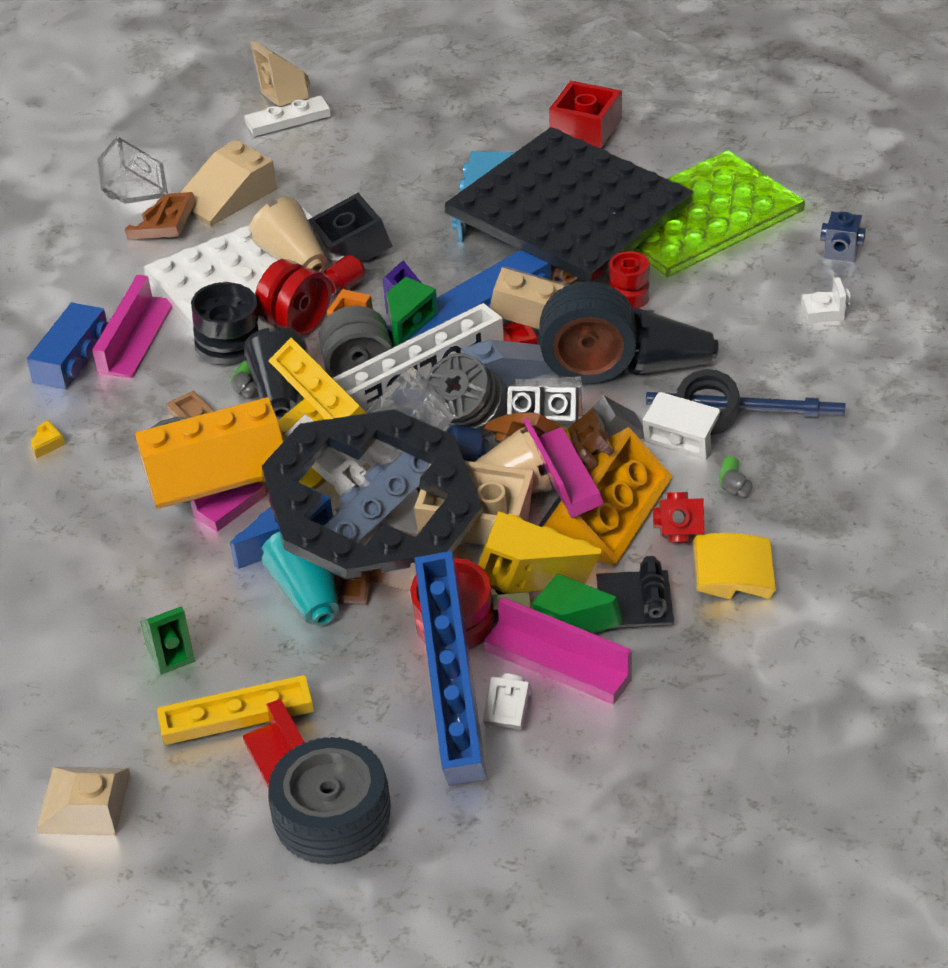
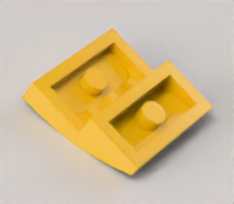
(733, 563)

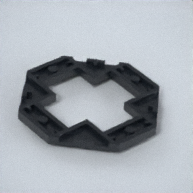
(389, 547)

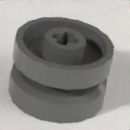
(352, 338)

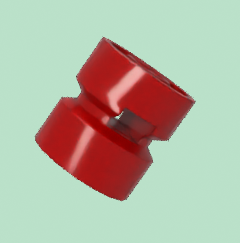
(630, 276)

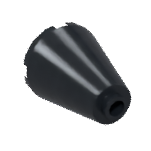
(669, 344)
(266, 377)

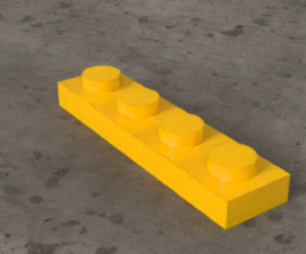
(314, 382)
(232, 709)

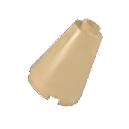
(287, 234)
(521, 453)

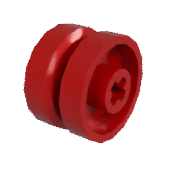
(293, 296)
(475, 599)

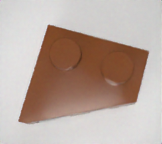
(164, 218)

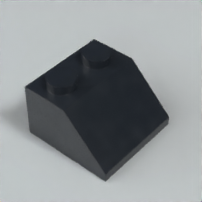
(352, 229)

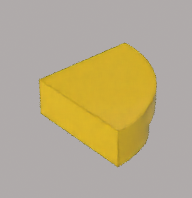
(46, 439)

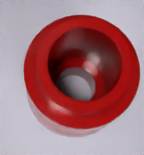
(344, 274)

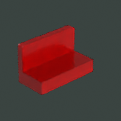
(274, 740)

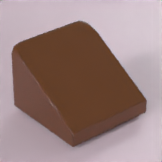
(354, 590)

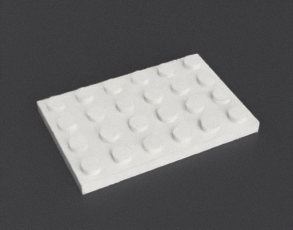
(220, 259)

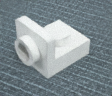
(826, 305)
(507, 701)

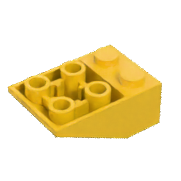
(528, 556)

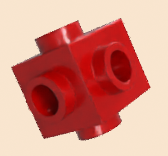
(690, 508)

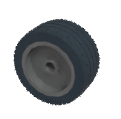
(329, 800)

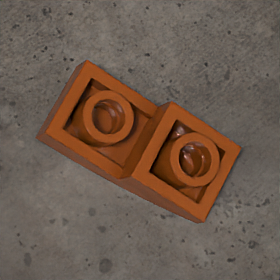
(508, 424)

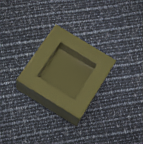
(520, 598)

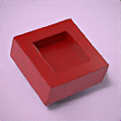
(519, 333)

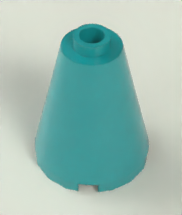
(304, 583)

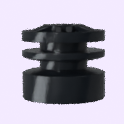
(222, 321)

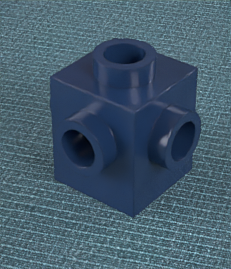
(842, 236)

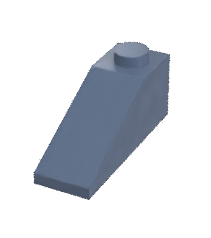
(510, 359)

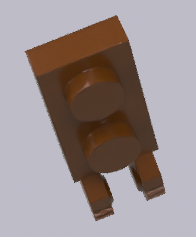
(590, 437)

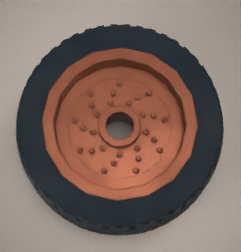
(588, 332)

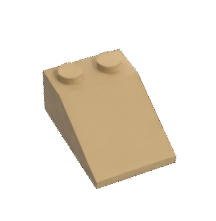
(230, 182)

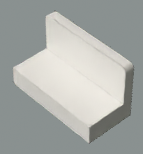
(680, 425)

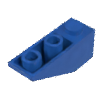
(248, 544)

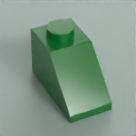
(410, 308)
(578, 605)
(168, 640)

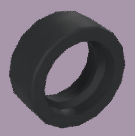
(717, 381)

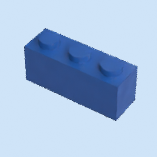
(67, 346)

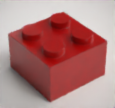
(587, 112)

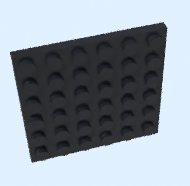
(569, 203)

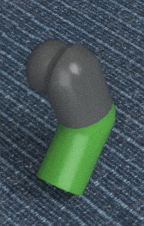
(241, 381)
(732, 480)

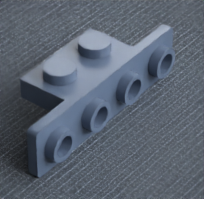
(375, 498)

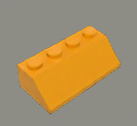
(208, 452)
(629, 487)

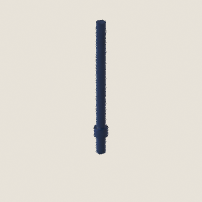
(810, 407)

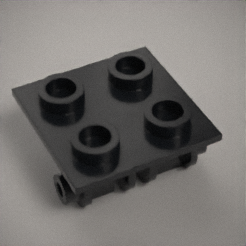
(641, 595)

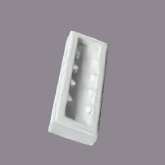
(287, 116)

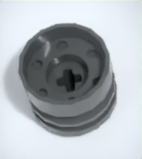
(469, 390)

